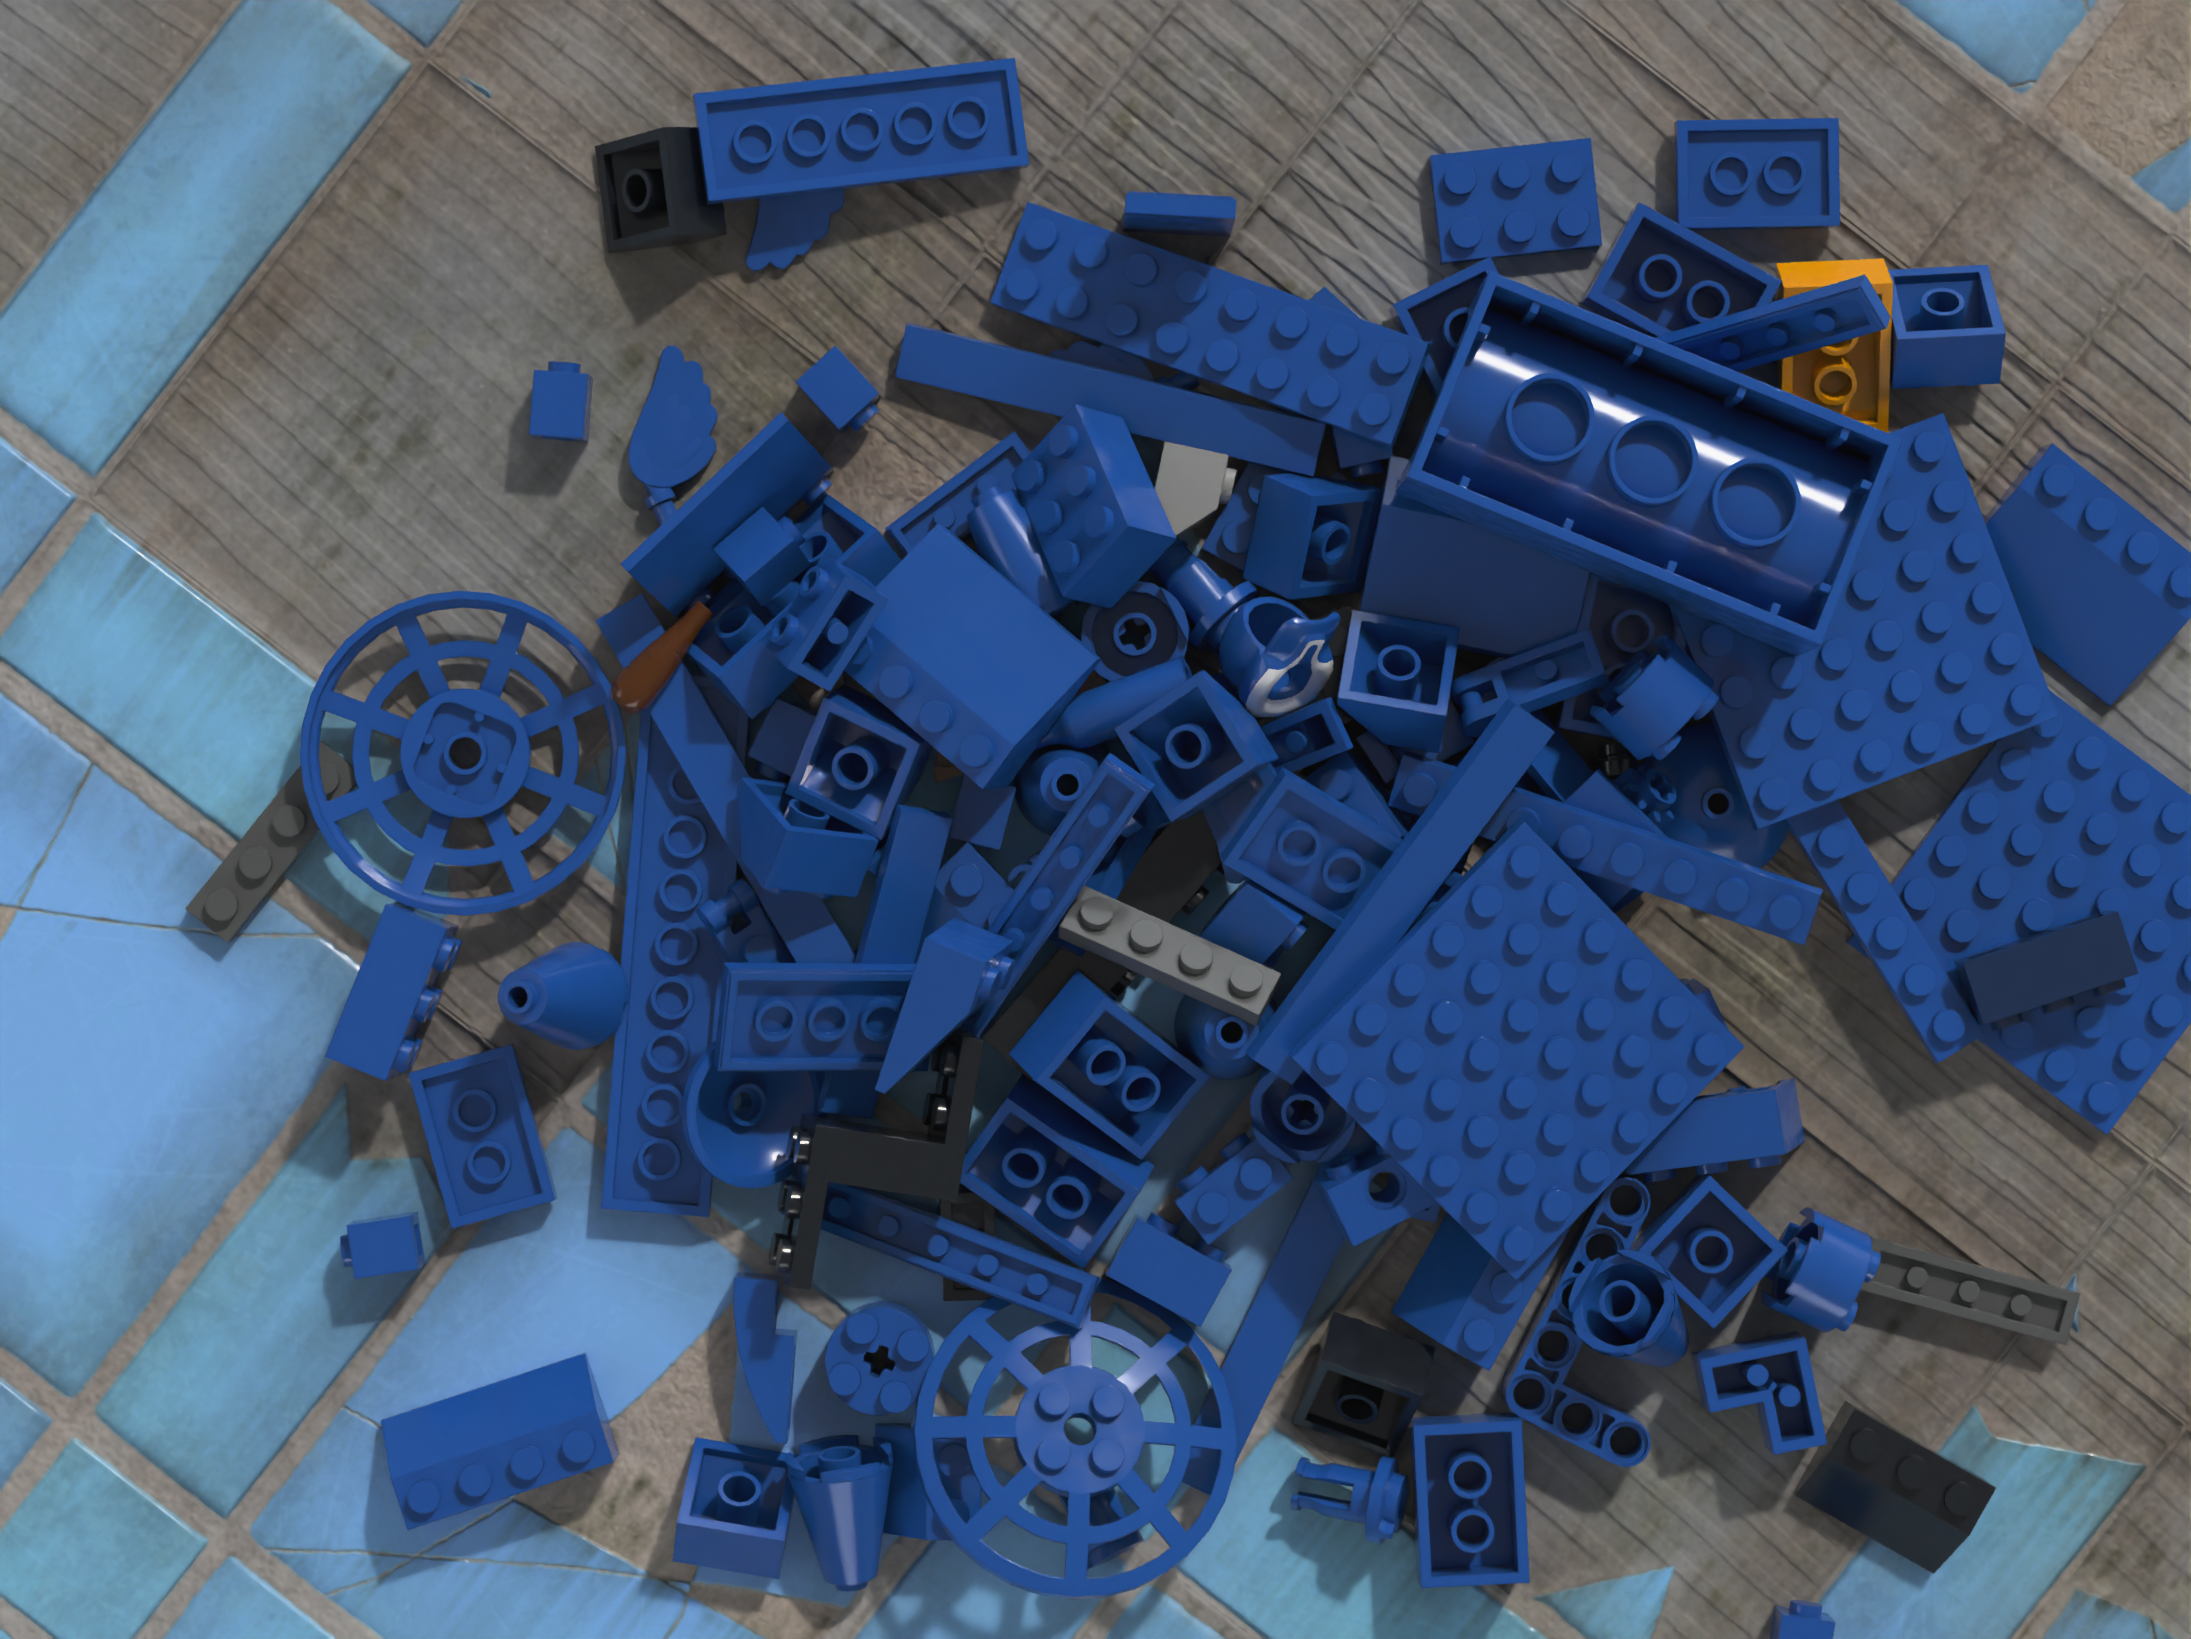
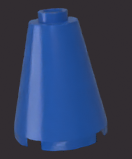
(1012, 548)
(1038, 777)
(567, 996)
(1199, 1037)
(1629, 1310)
(843, 1504)

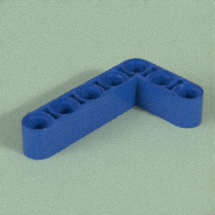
(1553, 1315)

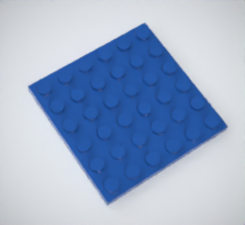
(1911, 666)
(2044, 837)
(1517, 1049)

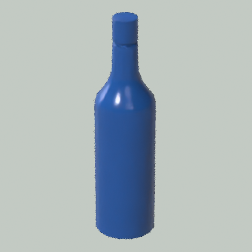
(1098, 711)

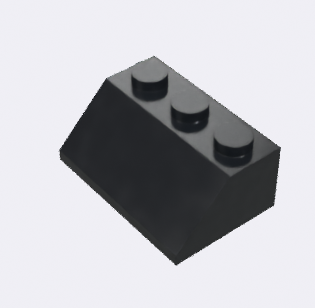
(1893, 1488)

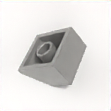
(1192, 485)

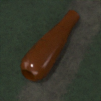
(652, 669)

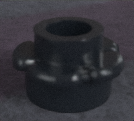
(1614, 760)

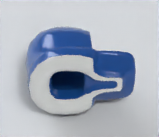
(1276, 656)

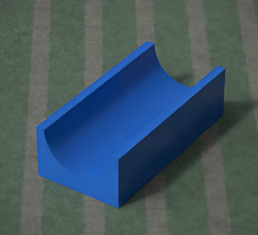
(1649, 466)

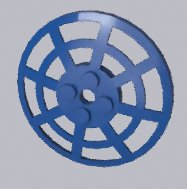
(428, 746)
(1072, 1468)

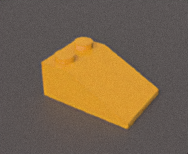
(1850, 374)

